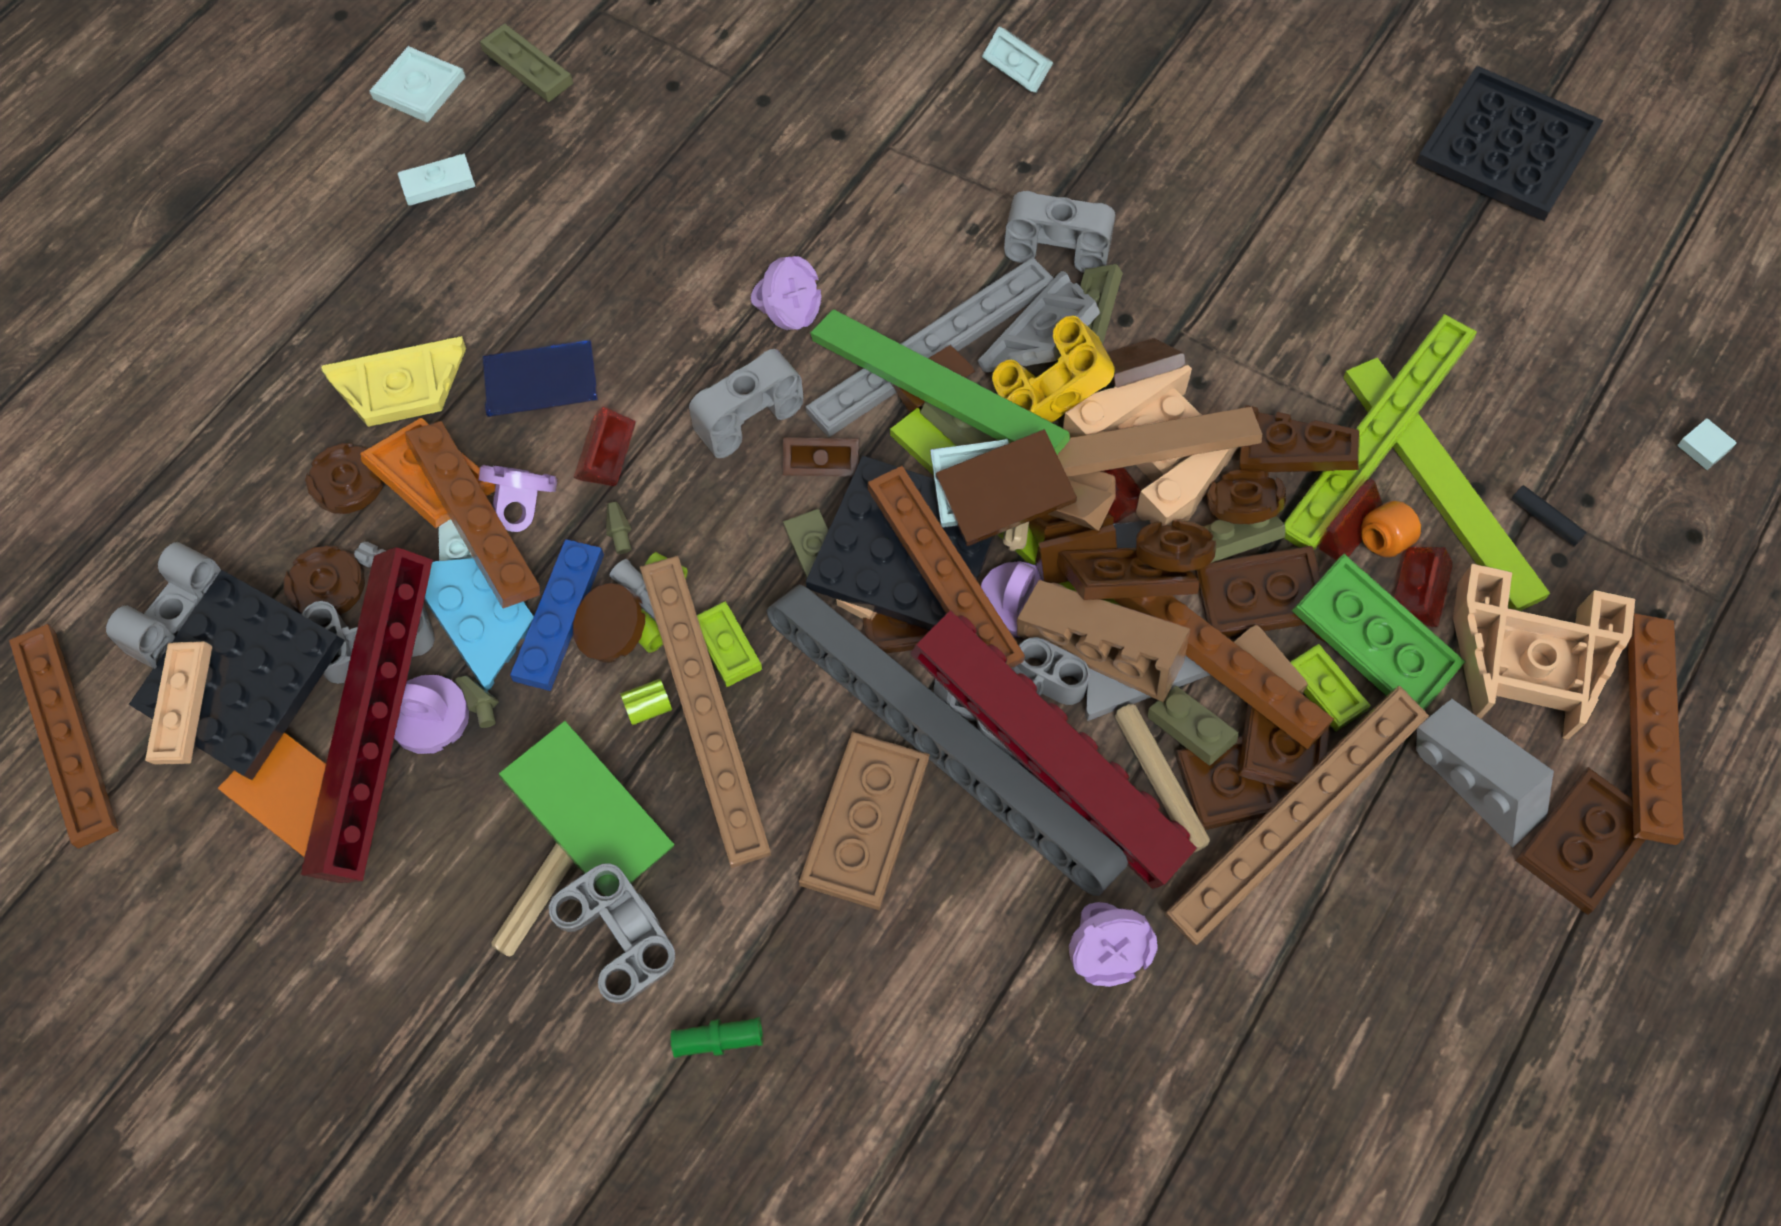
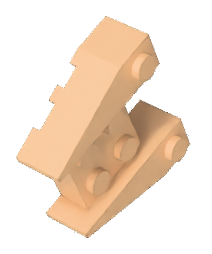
(1177, 482)
(1536, 655)

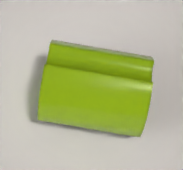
(646, 701)

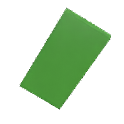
(1377, 633)
(585, 808)

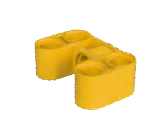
(1076, 376)

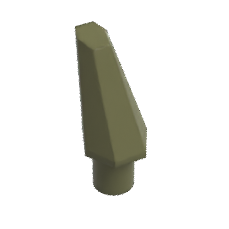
(618, 528)
(478, 700)

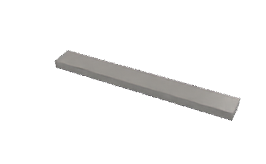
(957, 327)

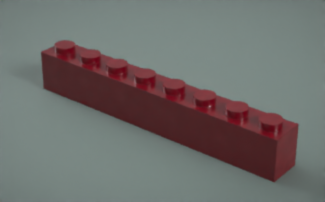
(367, 718)
(1053, 749)

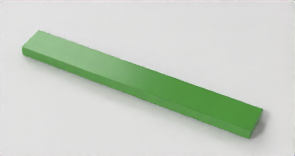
(932, 381)

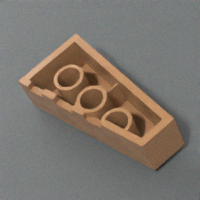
(1108, 637)

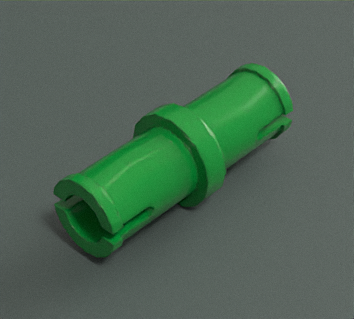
(716, 1037)

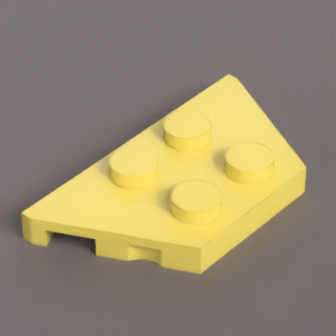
(398, 381)

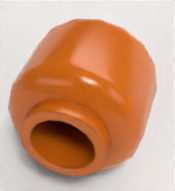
(1390, 529)

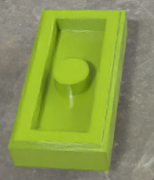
(728, 645)
(1330, 687)

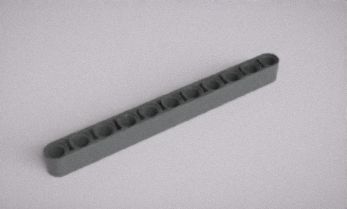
(951, 741)

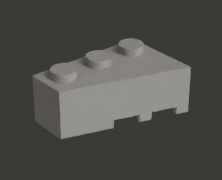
(1487, 770)

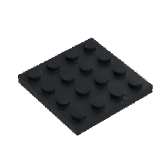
(1509, 142)
(867, 561)
(257, 672)

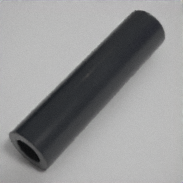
(1548, 515)

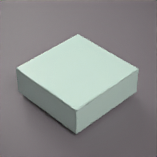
(1707, 444)

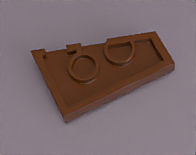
(1301, 446)

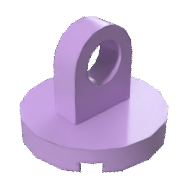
(788, 293)
(519, 487)
(1009, 590)
(431, 714)
(1111, 944)

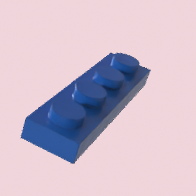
(553, 621)

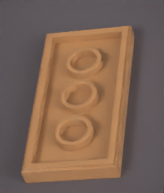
(864, 821)

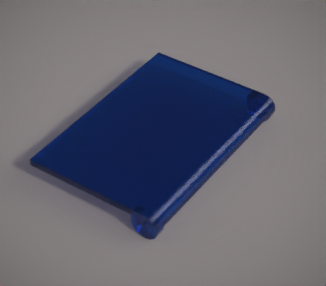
(539, 378)

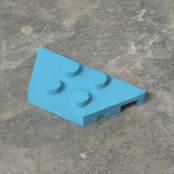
(474, 618)

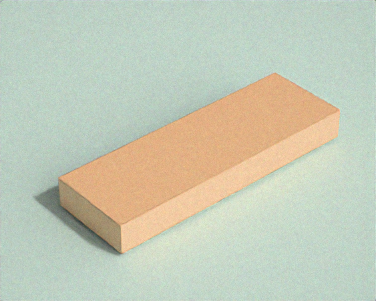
(179, 703)

